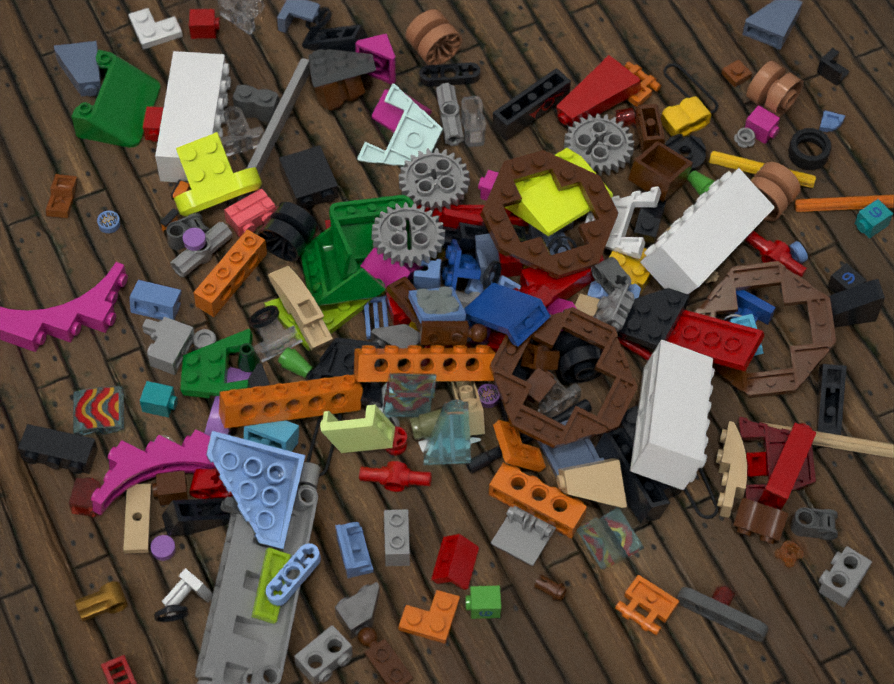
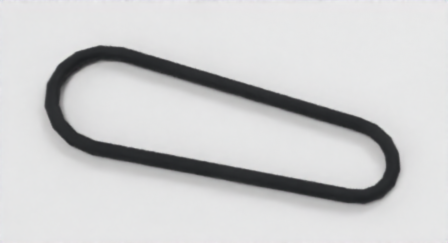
(711, 494)

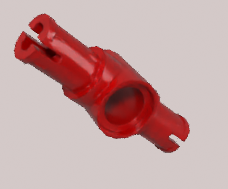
(775, 251)
(395, 476)

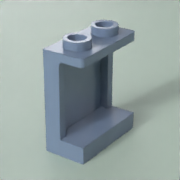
(570, 455)

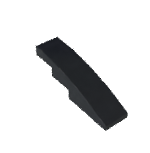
(465, 234)

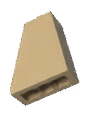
(594, 481)

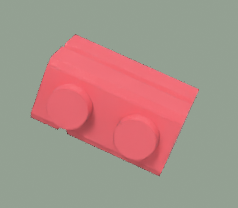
(249, 212)

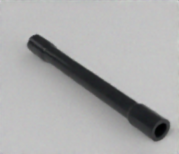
(485, 458)

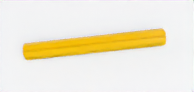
(753, 166)

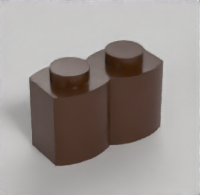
(760, 520)

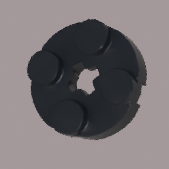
(690, 144)

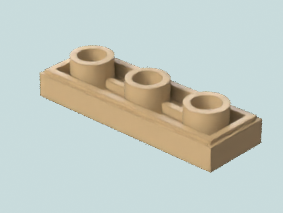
(137, 506)

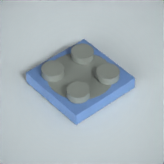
(437, 304)

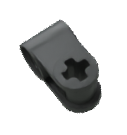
(180, 226)
(610, 275)
(819, 523)

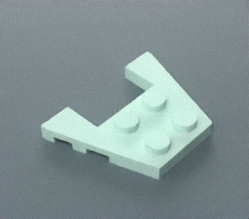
(413, 134)

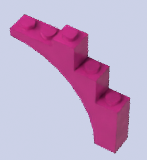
(64, 321)
(131, 465)

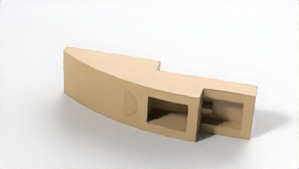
(302, 306)
(733, 466)

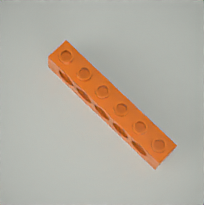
(457, 371)
(289, 401)

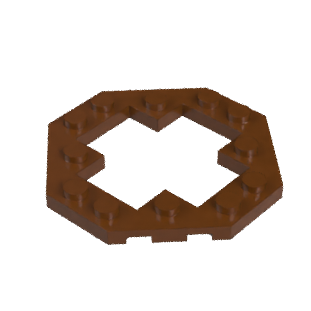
(533, 251)
(794, 292)
(581, 423)

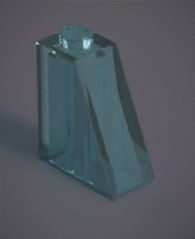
(450, 436)

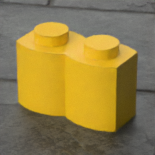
(686, 117)

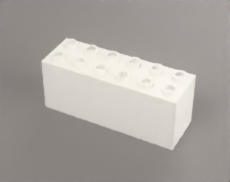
(191, 107)
(707, 233)
(673, 415)

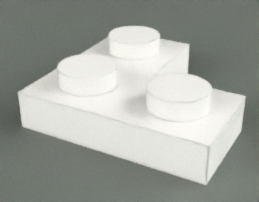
(153, 33)

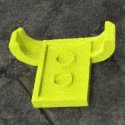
(211, 176)

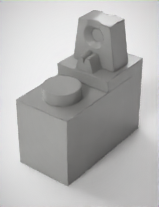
(171, 343)

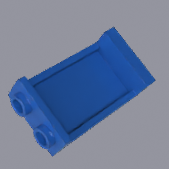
(507, 312)

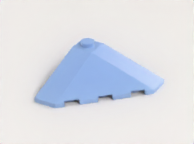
(261, 481)

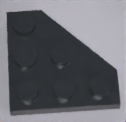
(654, 317)

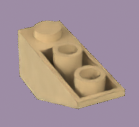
(468, 392)

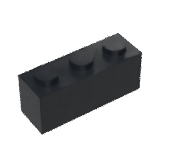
(58, 449)

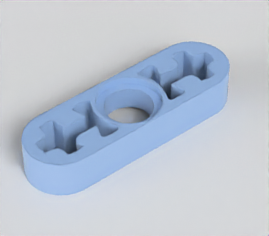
(276, 582)

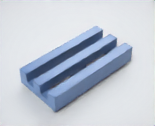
(376, 318)

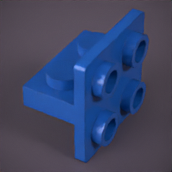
(459, 266)

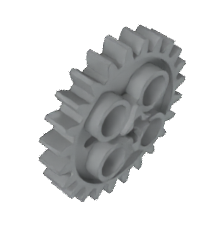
(599, 136)
(434, 180)
(425, 232)

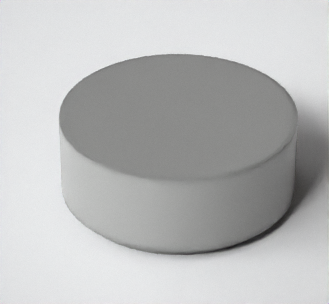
(203, 338)

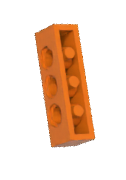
(230, 273)
(565, 522)

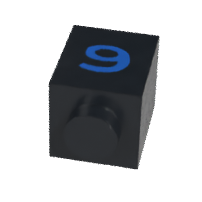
(844, 279)

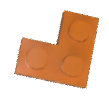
(515, 451)
(433, 623)

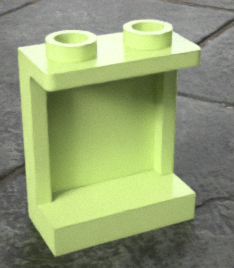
(362, 434)

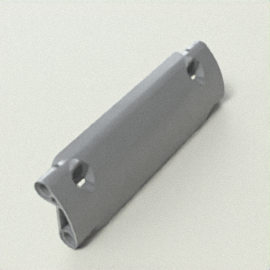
(233, 640)

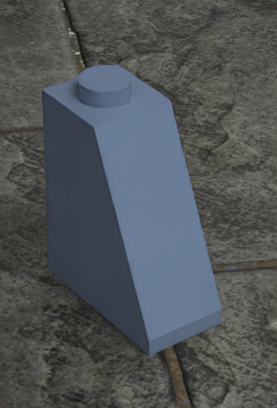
(773, 22)
(80, 66)

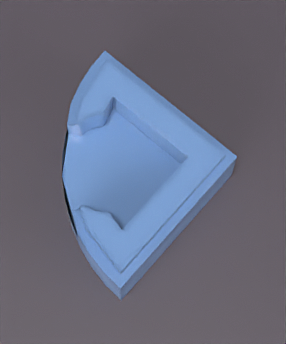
(831, 121)

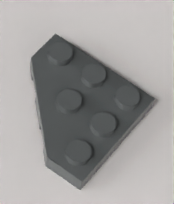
(336, 65)

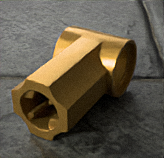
(108, 599)

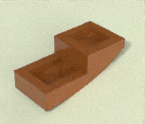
(62, 196)

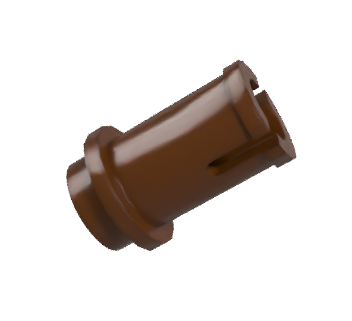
(548, 586)

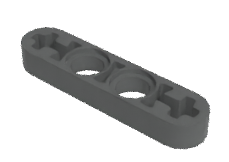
(722, 614)

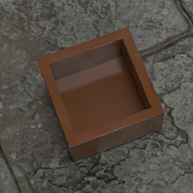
(660, 168)

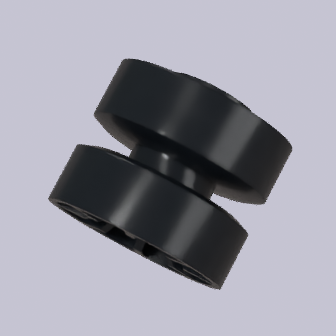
(288, 231)
(576, 358)

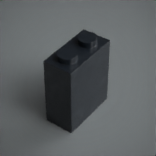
(309, 177)

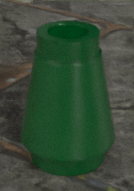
(247, 358)

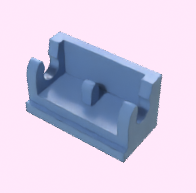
(430, 278)
(155, 300)
(353, 549)

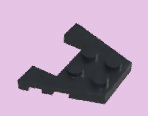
(339, 361)

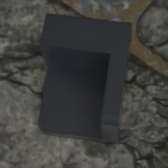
(831, 69)

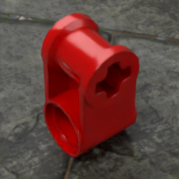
(208, 485)

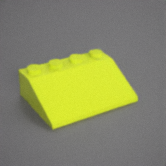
(548, 207)

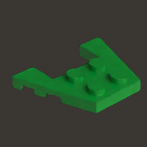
(207, 368)

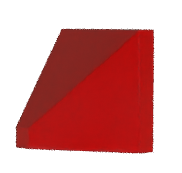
(756, 464)

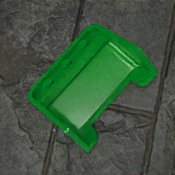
(120, 105)
(352, 228)
(325, 280)

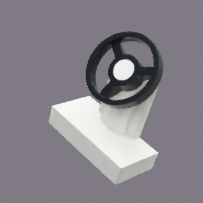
(178, 593)

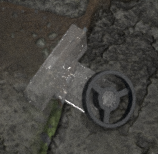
(273, 334)

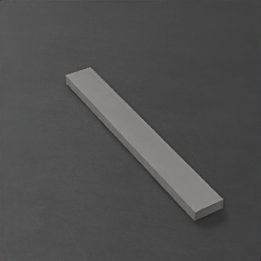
(279, 118)

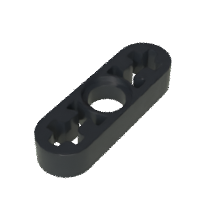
(433, 70)

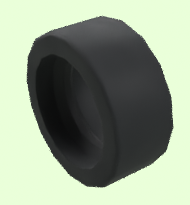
(814, 136)

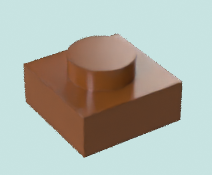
(736, 73)

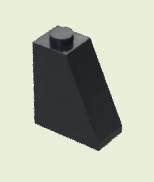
(857, 304)

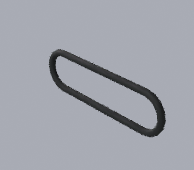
(692, 79)
(313, 442)

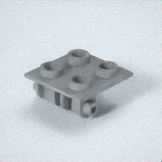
(615, 307)
(523, 535)

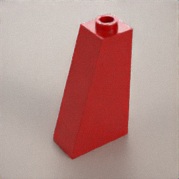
(598, 92)
(558, 288)
(787, 466)

